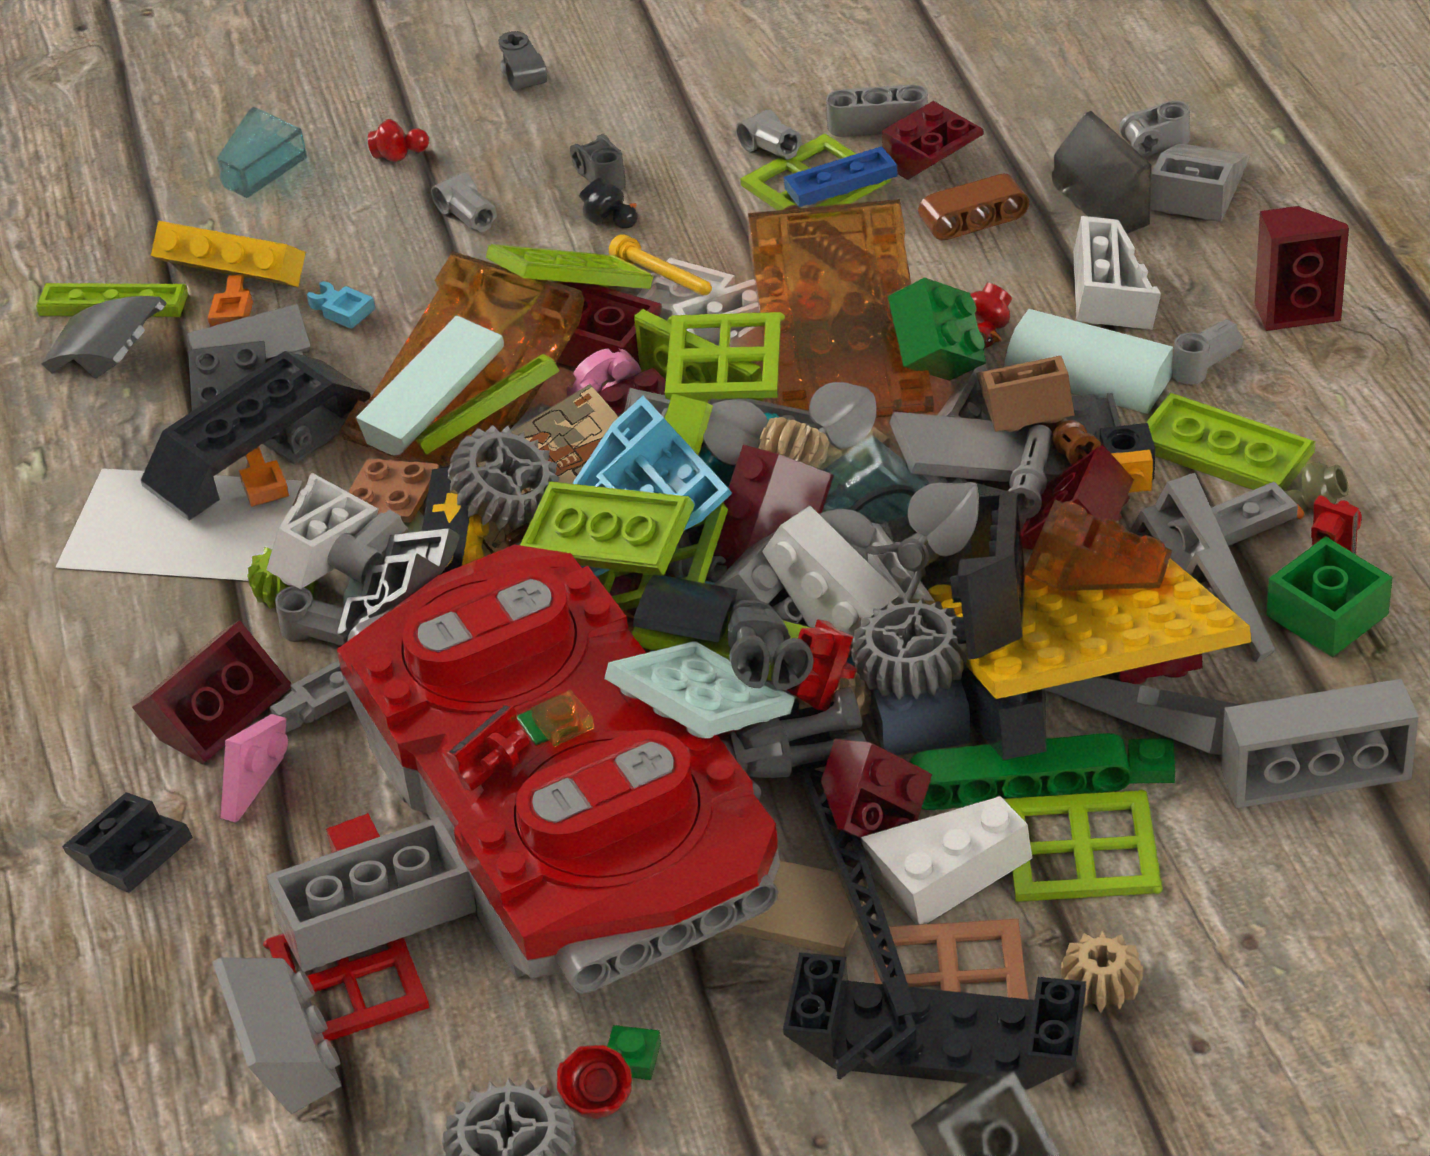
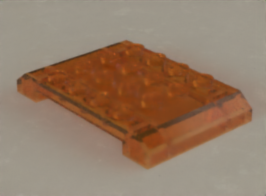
(833, 283)
(528, 313)

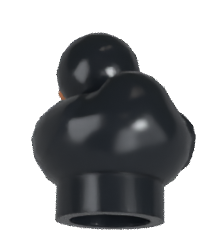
(604, 199)

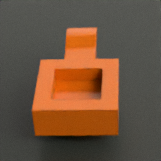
(231, 305)
(262, 480)

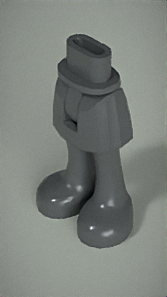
(761, 639)
(765, 748)

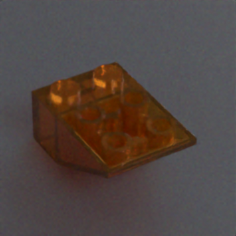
(1094, 554)

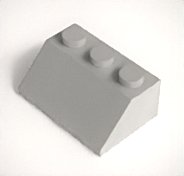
(279, 328)
(279, 1028)

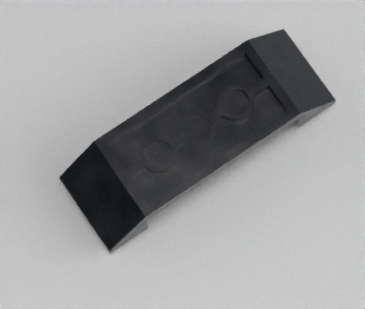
(239, 422)
(991, 576)
(955, 1031)

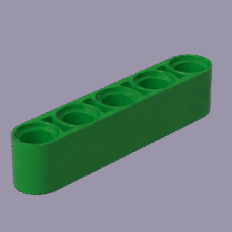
(1067, 767)

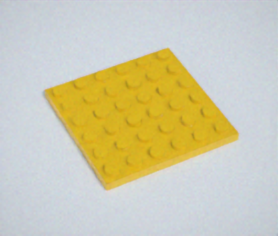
(1103, 632)

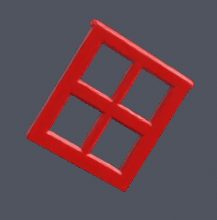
(347, 972)

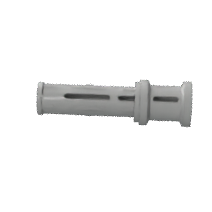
(1029, 478)

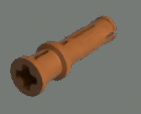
(1070, 438)

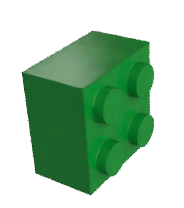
(937, 329)
(1329, 596)

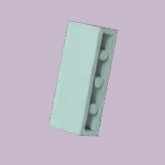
(1095, 358)
(428, 385)

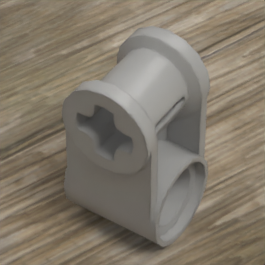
(1159, 129)

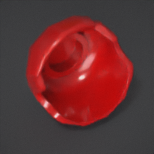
(594, 1081)

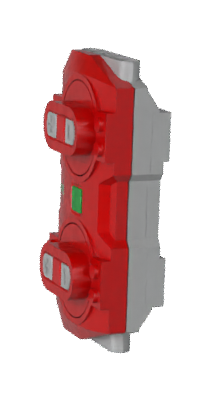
(585, 848)

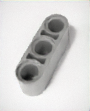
(872, 108)

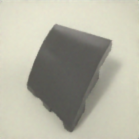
(102, 334)
(407, 566)

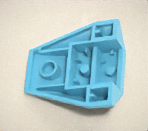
(650, 456)

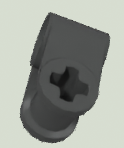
(521, 61)
(599, 160)

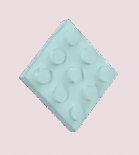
(697, 689)

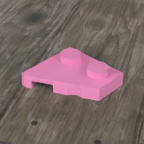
(249, 763)

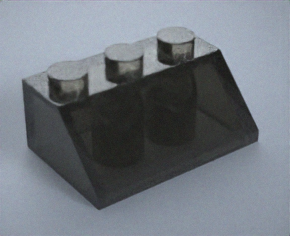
(1103, 174)

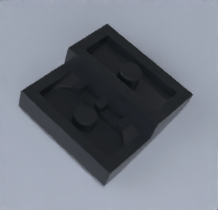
(685, 608)
(127, 842)

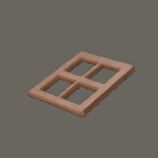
(947, 935)

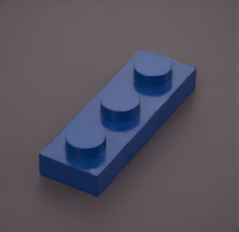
(840, 176)

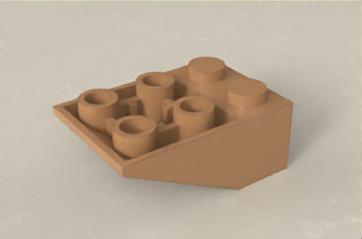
(1027, 393)

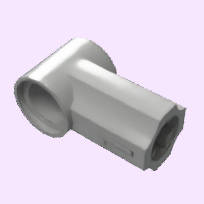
(768, 133)
(461, 198)
(1201, 350)
(367, 547)
(306, 618)

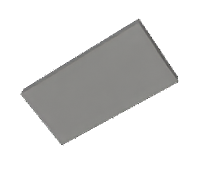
(962, 447)

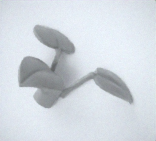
(839, 408)
(938, 512)

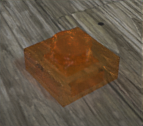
(562, 718)

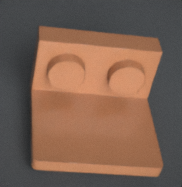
(394, 486)

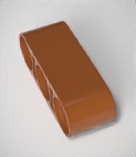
(973, 206)

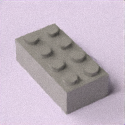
(1318, 743)
(371, 894)

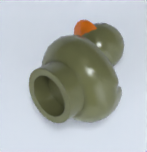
(1316, 481)

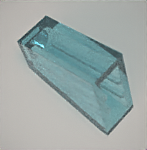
(259, 152)
(868, 469)

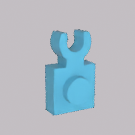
(343, 307)

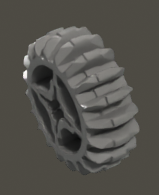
(497, 487)
(909, 649)
(486, 1122)

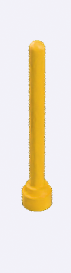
(630, 251)

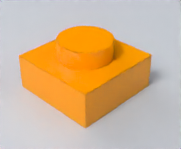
(1139, 466)

